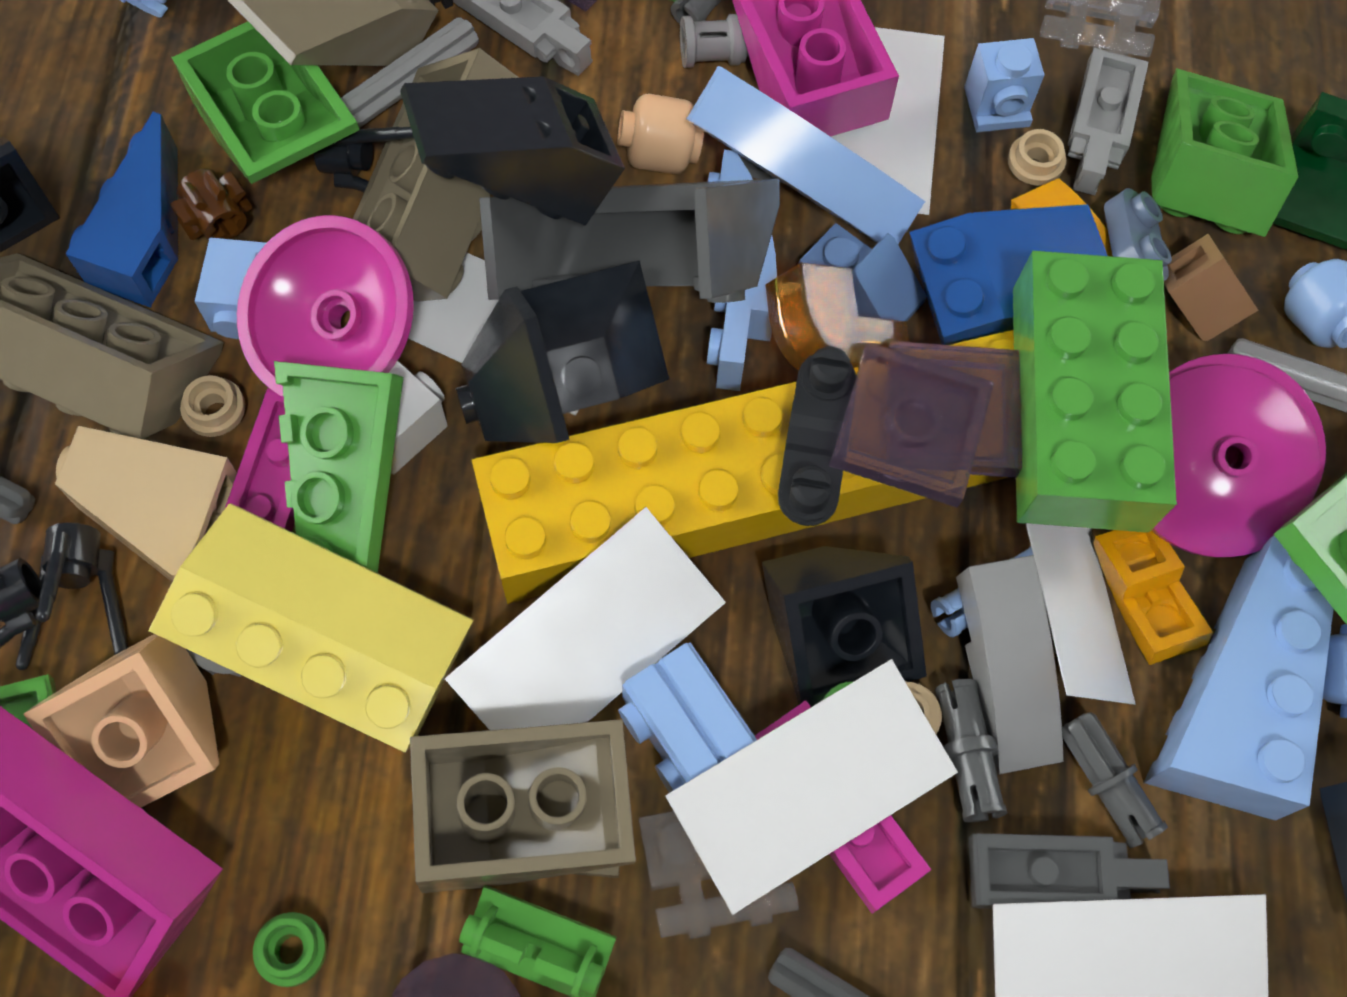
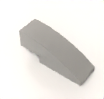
(1013, 662)

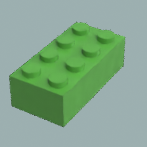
(1093, 392)

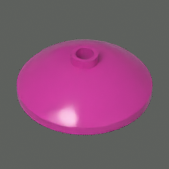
(304, 286)
(1228, 508)

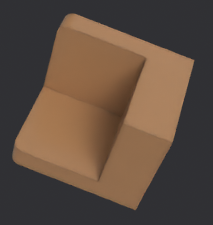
(1207, 289)

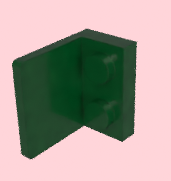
(1320, 193)

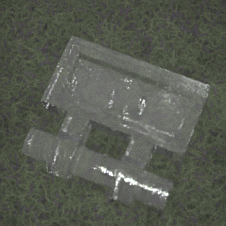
(1117, 39)
(675, 862)

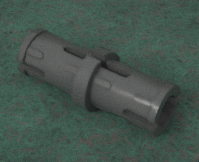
(971, 751)

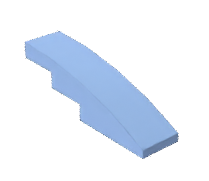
(804, 157)

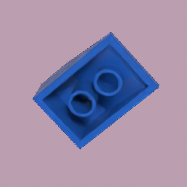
(978, 256)

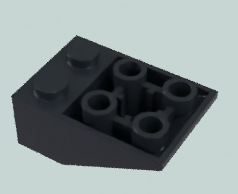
(517, 141)

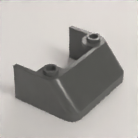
(679, 232)

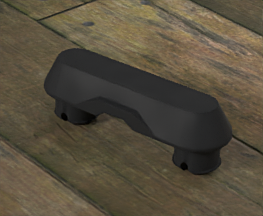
(807, 483)

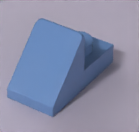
(881, 275)

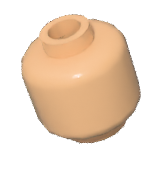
(660, 135)

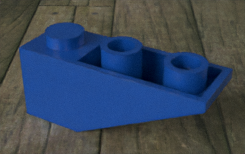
(132, 230)

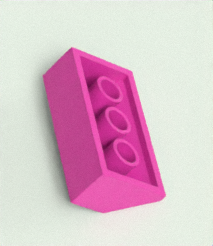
(89, 867)

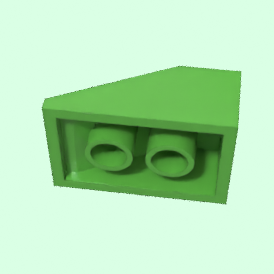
(261, 104)
(1223, 155)

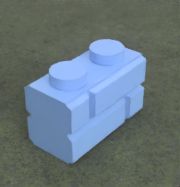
(683, 716)

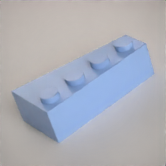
(1254, 696)

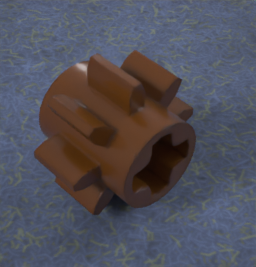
(211, 205)

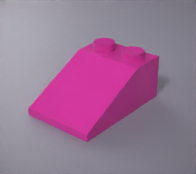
(820, 60)

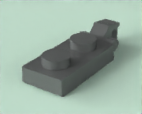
(1057, 869)

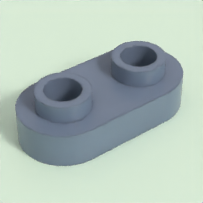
(1135, 229)

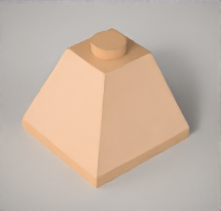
(135, 721)

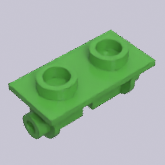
(537, 943)

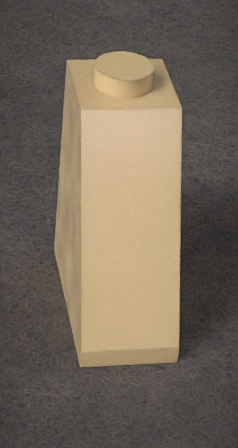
(146, 492)

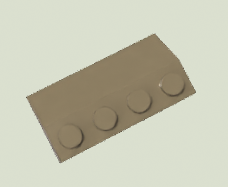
(420, 212)
(95, 350)

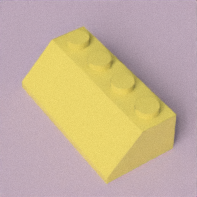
(312, 626)

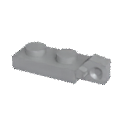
(537, 27)
(1105, 115)

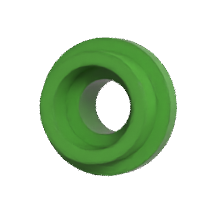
(269, 942)

